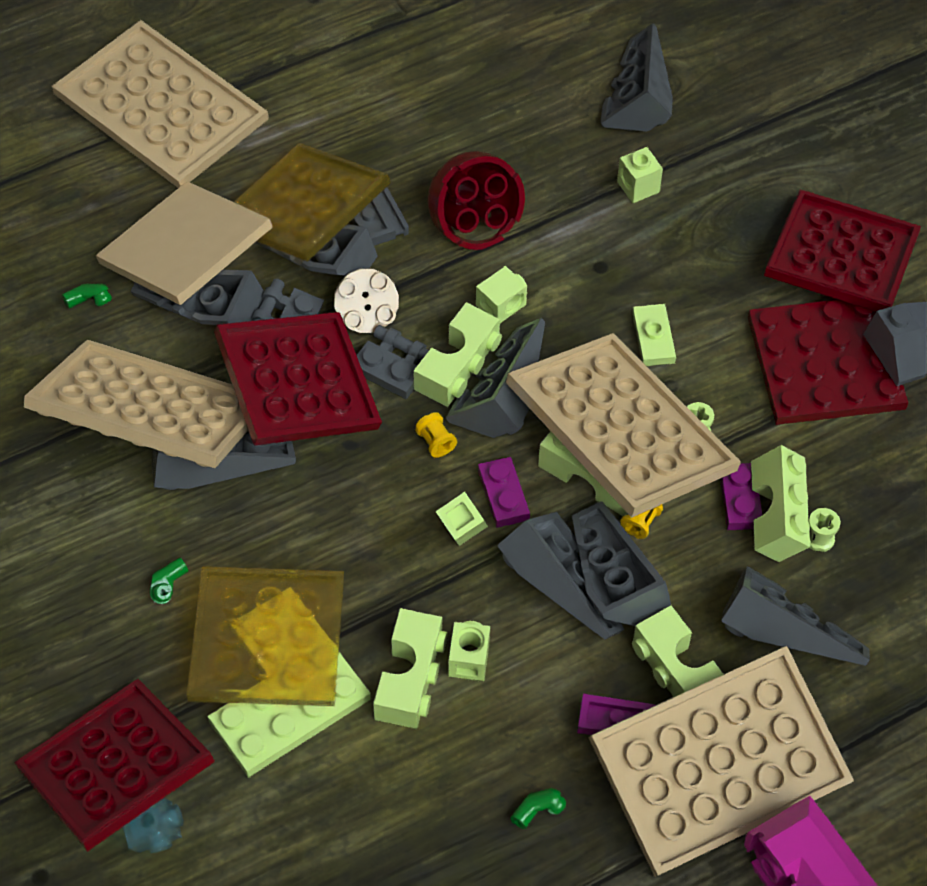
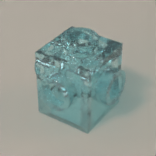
(155, 828)

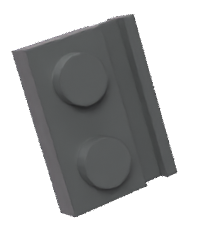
(382, 219)

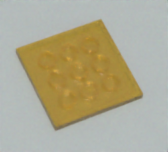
(311, 198)
(266, 636)

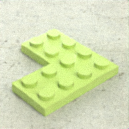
(266, 732)

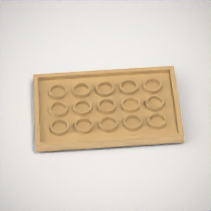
(160, 103)
(142, 403)
(622, 424)
(720, 760)

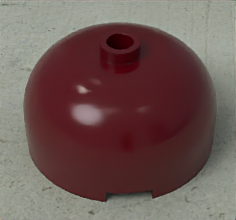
(468, 190)

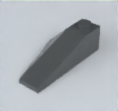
(642, 89)
(341, 255)
(224, 299)
(900, 340)
(492, 405)
(242, 460)
(548, 558)
(615, 570)
(766, 615)

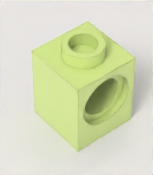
(639, 175)
(502, 294)
(461, 518)
(469, 663)

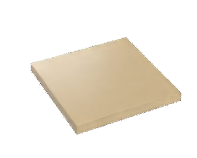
(184, 242)

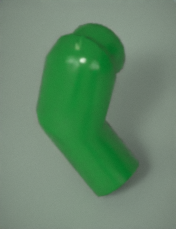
(85, 292)
(163, 580)
(535, 802)

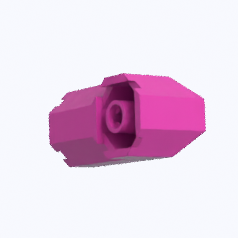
(804, 850)

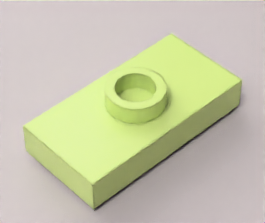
(654, 335)

